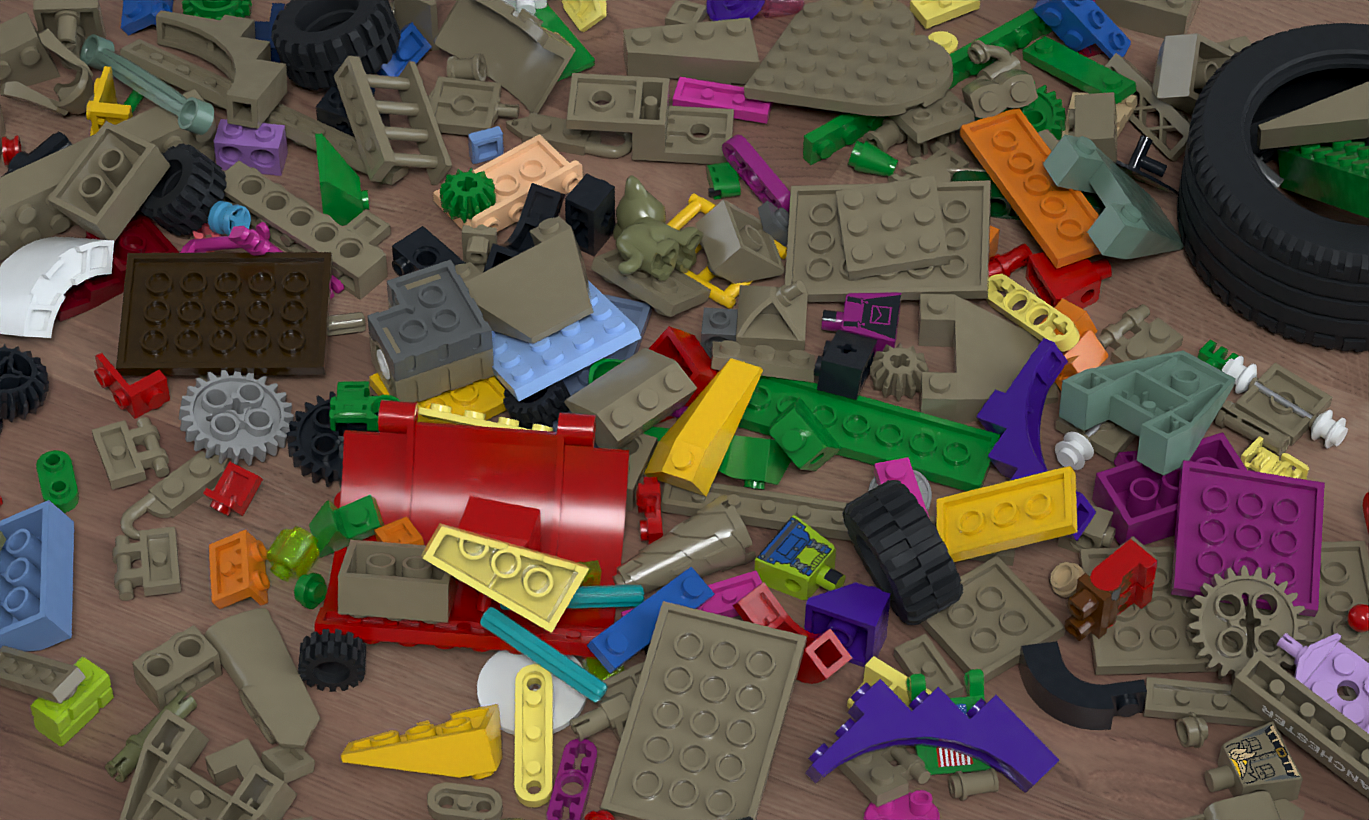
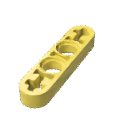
(1033, 308)

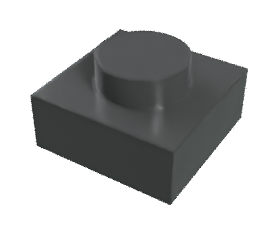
(774, 221)

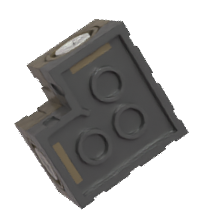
(430, 335)

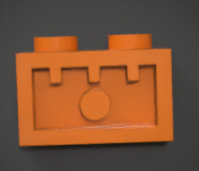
(238, 570)

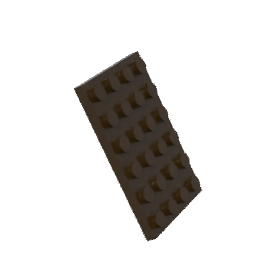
(225, 313)

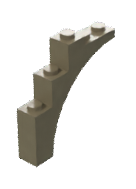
(232, 47)

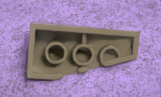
(1328, 120)

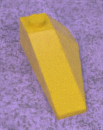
(701, 436)
(457, 748)

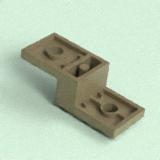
(643, 108)

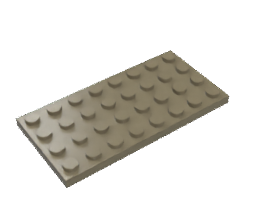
(1157, 637)

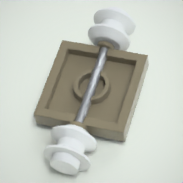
(1285, 402)
(1080, 445)

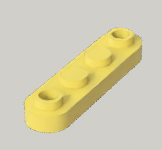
(533, 736)

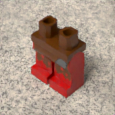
(1110, 589)

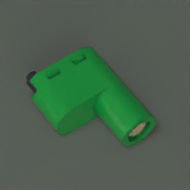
(723, 181)

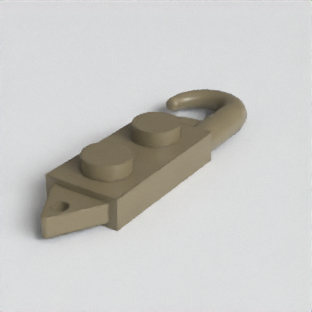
(566, 140)
(176, 491)

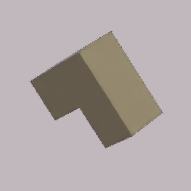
(232, 762)

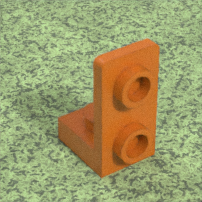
(1084, 355)

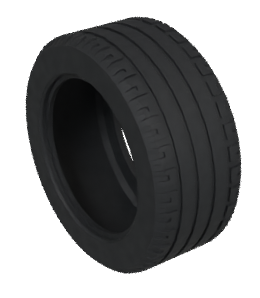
(1241, 233)

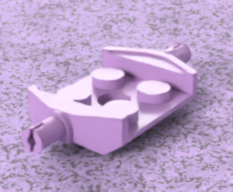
(1329, 666)

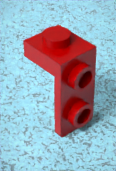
(138, 397)

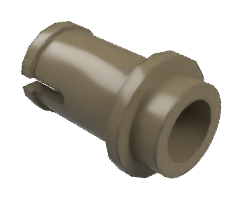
(973, 783)

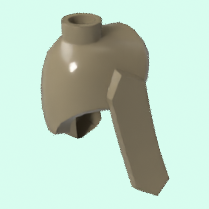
(72, 96)

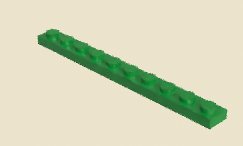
(850, 127)

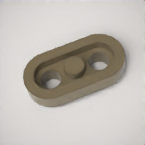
(465, 802)

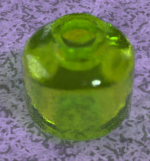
(292, 553)

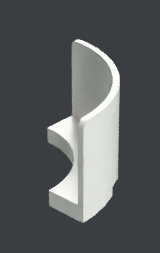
(39, 276)

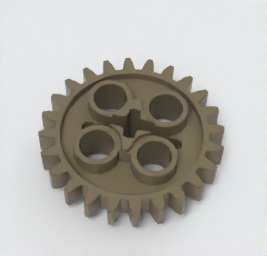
(1213, 624)

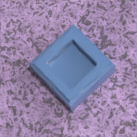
(485, 145)

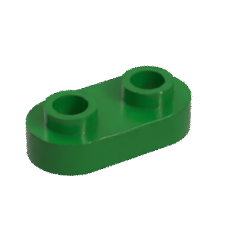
(57, 474)

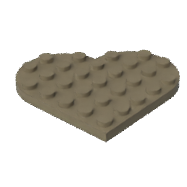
(853, 60)

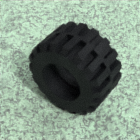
(185, 191)

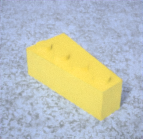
(515, 576)

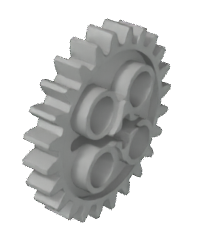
(235, 417)

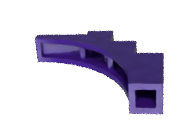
(884, 721)

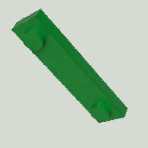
(1077, 69)

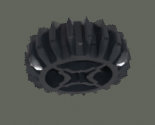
(22, 383)

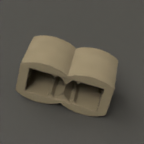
(1008, 89)

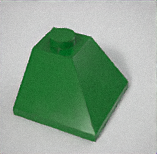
(338, 184)

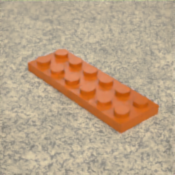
(1014, 161)

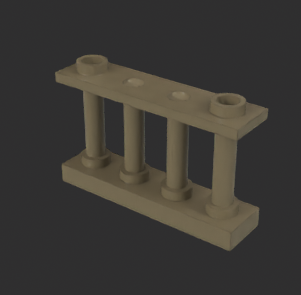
(374, 136)

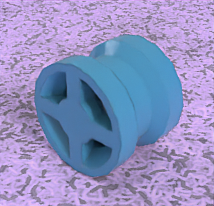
(225, 216)

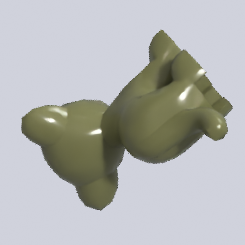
(647, 240)

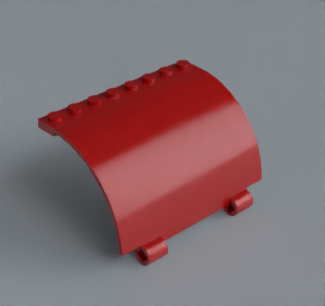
(433, 471)

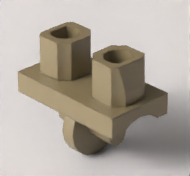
(477, 244)

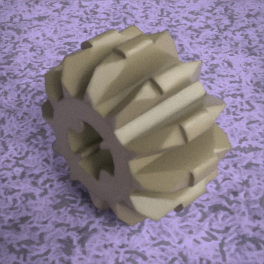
(898, 371)

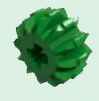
(467, 194)

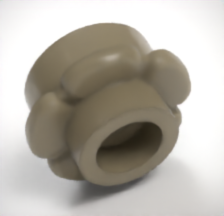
(1191, 730)

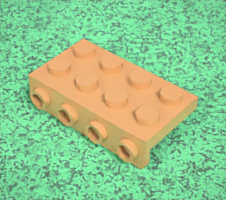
(512, 176)

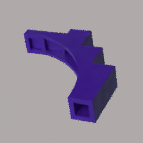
(1018, 421)

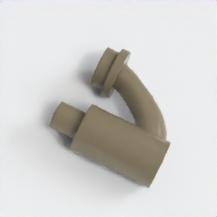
(981, 53)

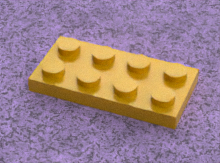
(1008, 514)

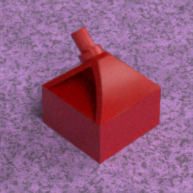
(502, 522)

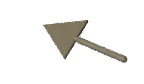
(937, 166)

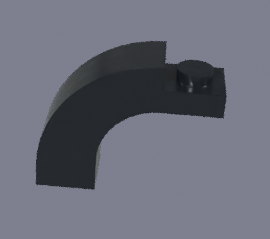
(539, 206)
(1072, 699)

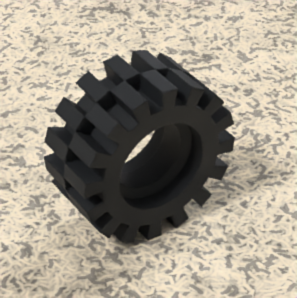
(541, 411)
(332, 660)

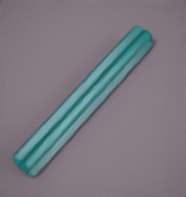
(605, 596)
(544, 654)

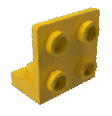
(104, 104)

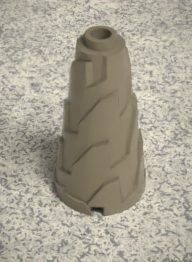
(707, 542)

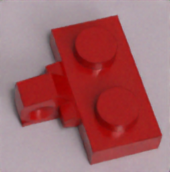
(649, 502)

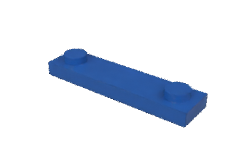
(636, 628)

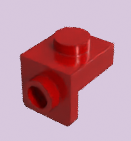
(234, 490)

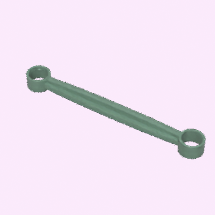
(192, 113)

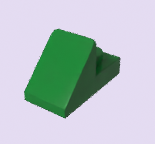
(337, 526)

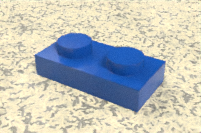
(411, 48)

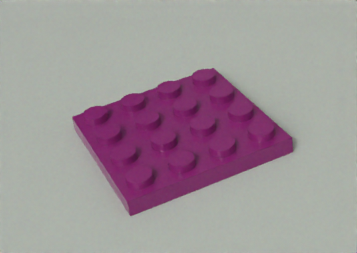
(1248, 521)

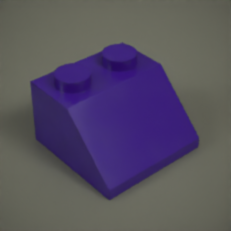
(855, 615)

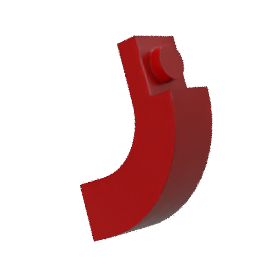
(823, 651)

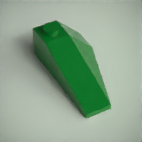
(748, 459)

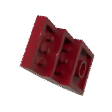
(137, 237)

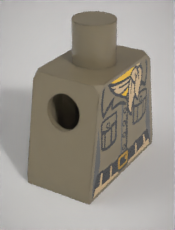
(1256, 764)

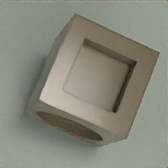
(1096, 535)

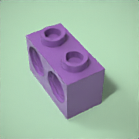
(257, 148)

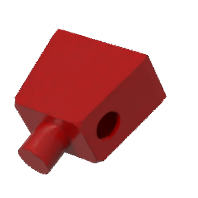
(1074, 282)

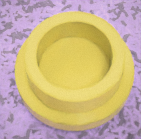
(945, 39)

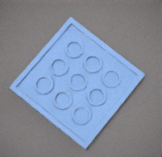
(532, 367)

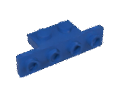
(1082, 24)

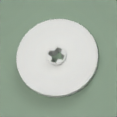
(497, 686)

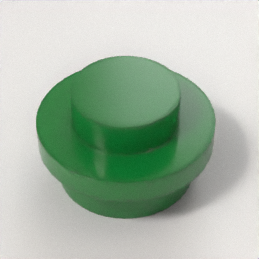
(310, 590)

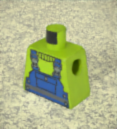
(799, 561)

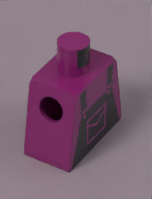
(867, 315)

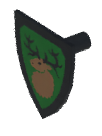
(1140, 160)

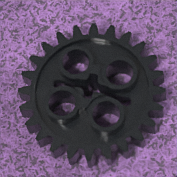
(316, 445)

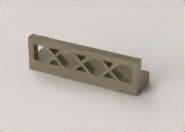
(1176, 117)

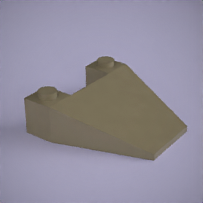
(537, 288)
(986, 356)
(169, 790)

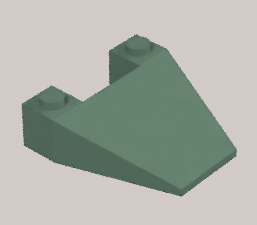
(1132, 218)
(1159, 398)

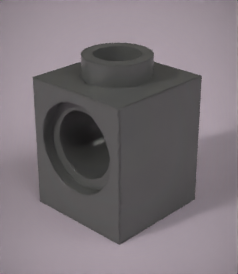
(718, 326)

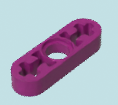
(756, 172)
(567, 774)

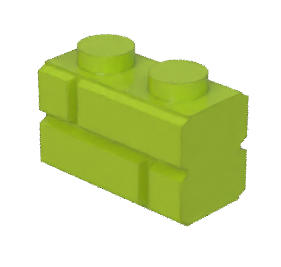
(64, 720)

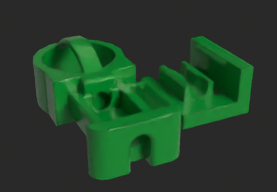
(356, 405)

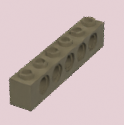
(302, 228)

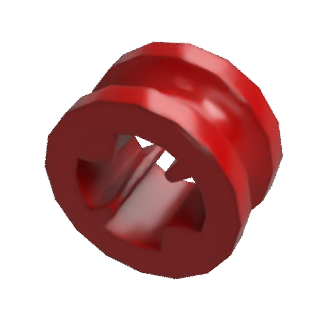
(10, 148)

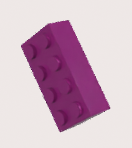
(1147, 501)

